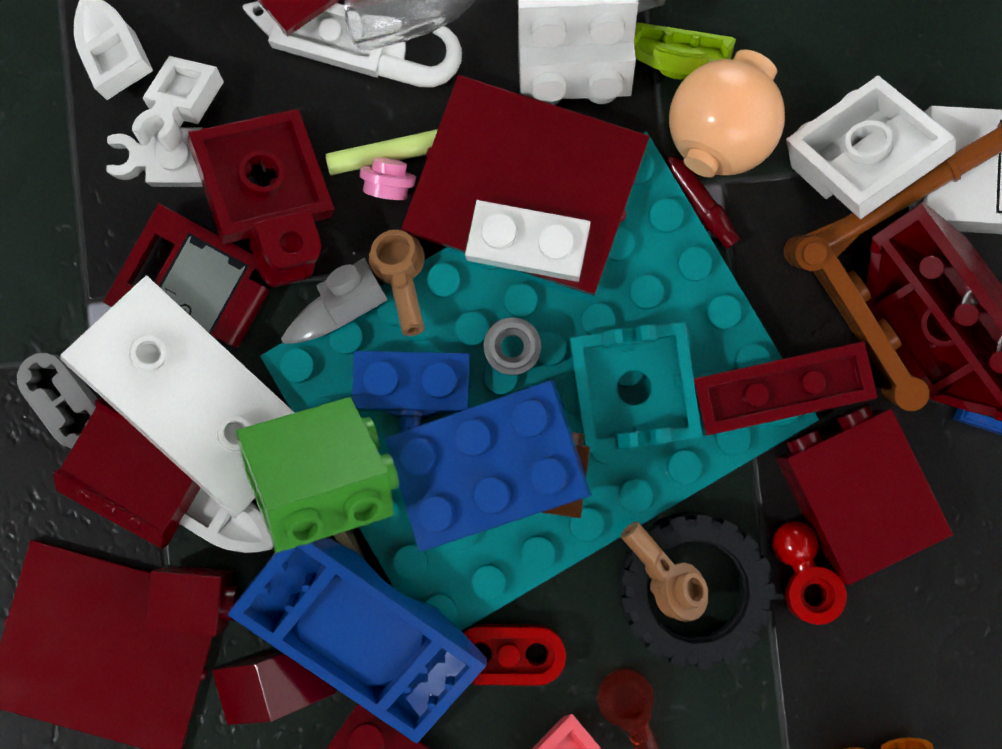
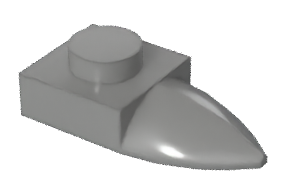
(342, 298)

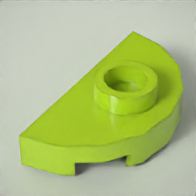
(679, 50)

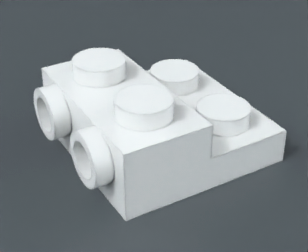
(576, 49)
(868, 147)

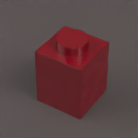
(190, 600)

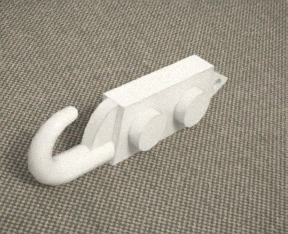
(329, 42)

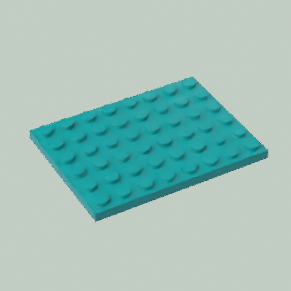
(655, 275)

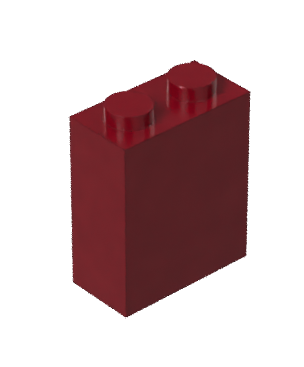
(863, 493)

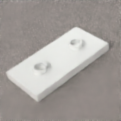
(176, 388)

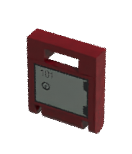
(199, 275)

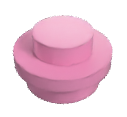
(387, 179)

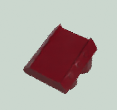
(125, 478)

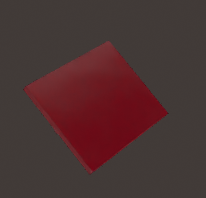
(529, 158)
(83, 656)

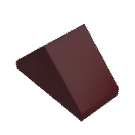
(266, 688)

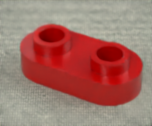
(508, 654)

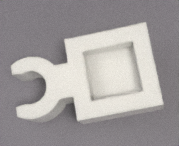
(176, 95)
(161, 166)

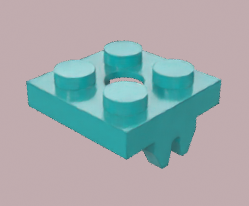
(663, 358)

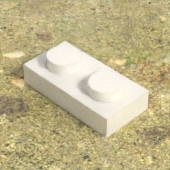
(527, 240)

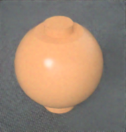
(728, 115)

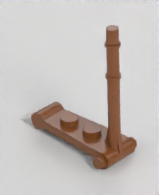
(819, 253)

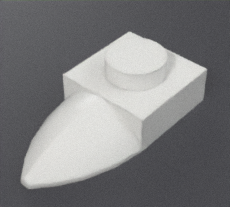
(108, 48)
(214, 524)

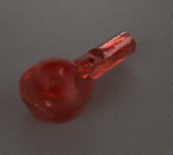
(626, 702)

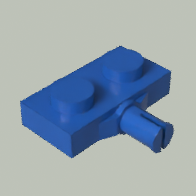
(410, 384)

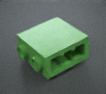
(317, 473)

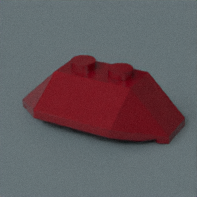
(942, 309)

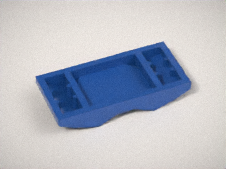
(360, 634)

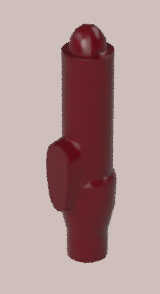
(708, 211)

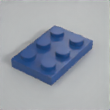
(488, 466)

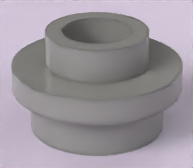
(520, 329)

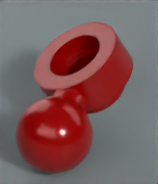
(797, 547)

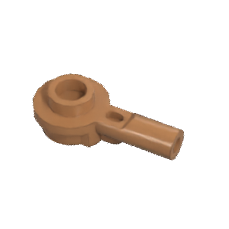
(396, 261)
(678, 587)

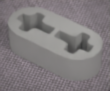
(47, 404)

